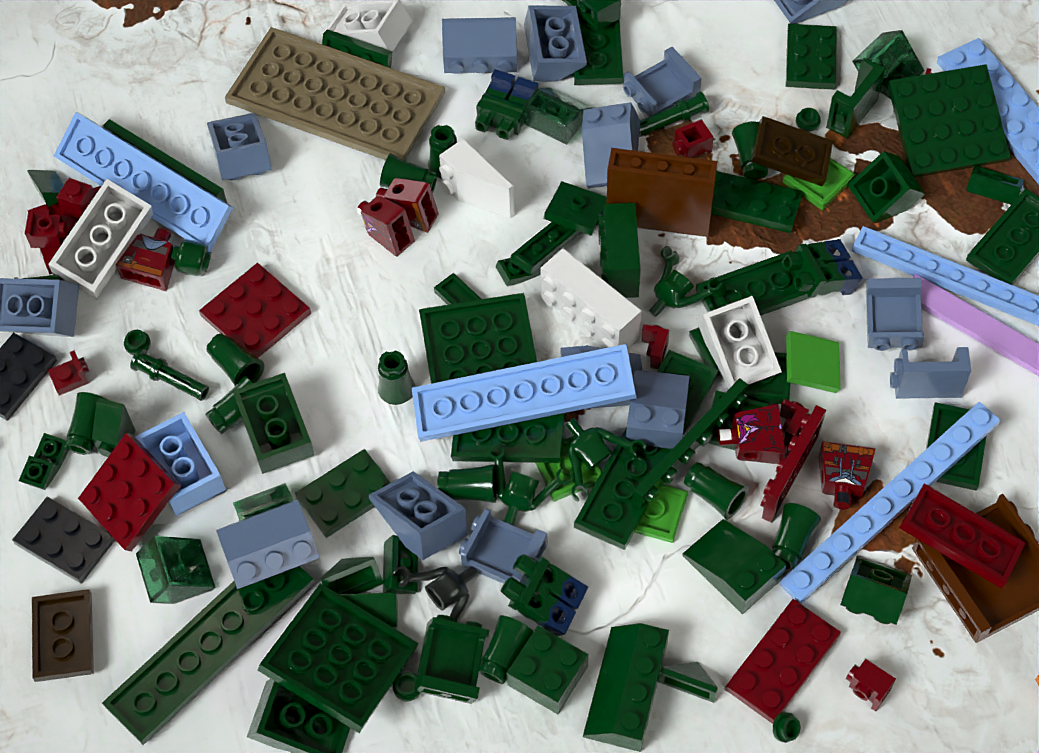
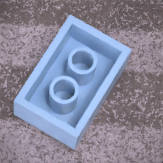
(186, 459)

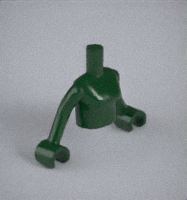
(674, 287)
(592, 450)
(521, 489)

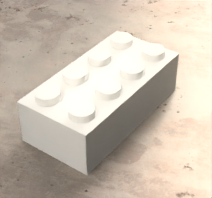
(101, 238)
(589, 302)

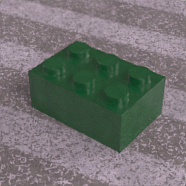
(620, 248)

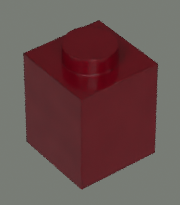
(75, 198)

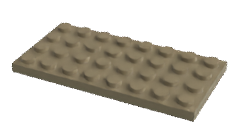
(335, 95)

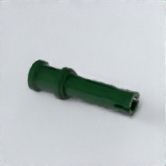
(681, 111)
(159, 370)

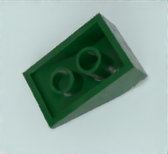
(273, 423)
(736, 564)
(295, 724)

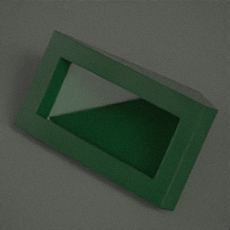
(353, 576)
(689, 679)

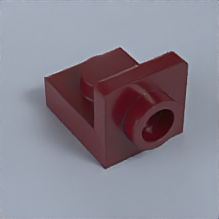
(658, 342)
(69, 374)
(794, 414)

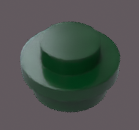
(808, 119)
(135, 340)
(404, 687)
(786, 727)

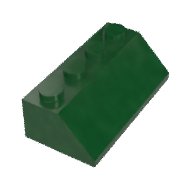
(626, 685)

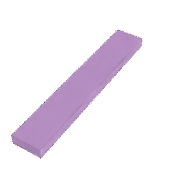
(980, 326)

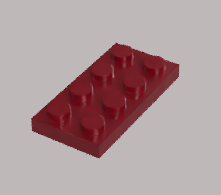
(790, 466)
(962, 535)
(782, 661)

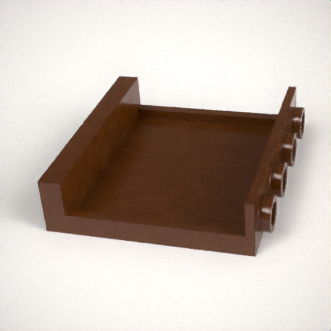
(666, 190)
(976, 601)

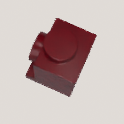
(693, 140)
(45, 230)
(870, 683)

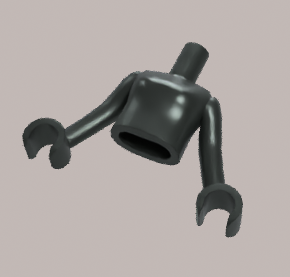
(446, 587)

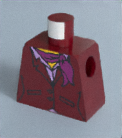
(387, 224)
(756, 435)

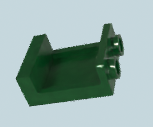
(849, 111)
(451, 659)

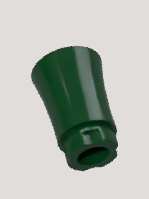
(744, 138)
(440, 140)
(398, 168)
(234, 359)
(394, 378)
(225, 412)
(82, 424)
(469, 483)
(716, 489)
(794, 533)
(504, 648)

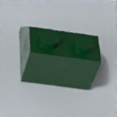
(886, 187)
(876, 590)

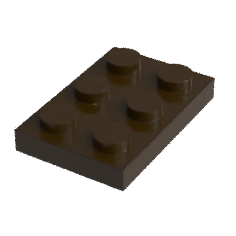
(792, 151)
(62, 635)

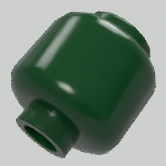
(191, 257)

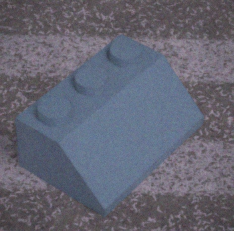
(553, 41)
(479, 45)
(267, 544)

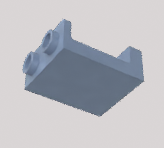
(663, 84)
(894, 313)
(931, 378)
(497, 545)

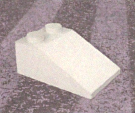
(373, 22)
(475, 181)
(739, 342)

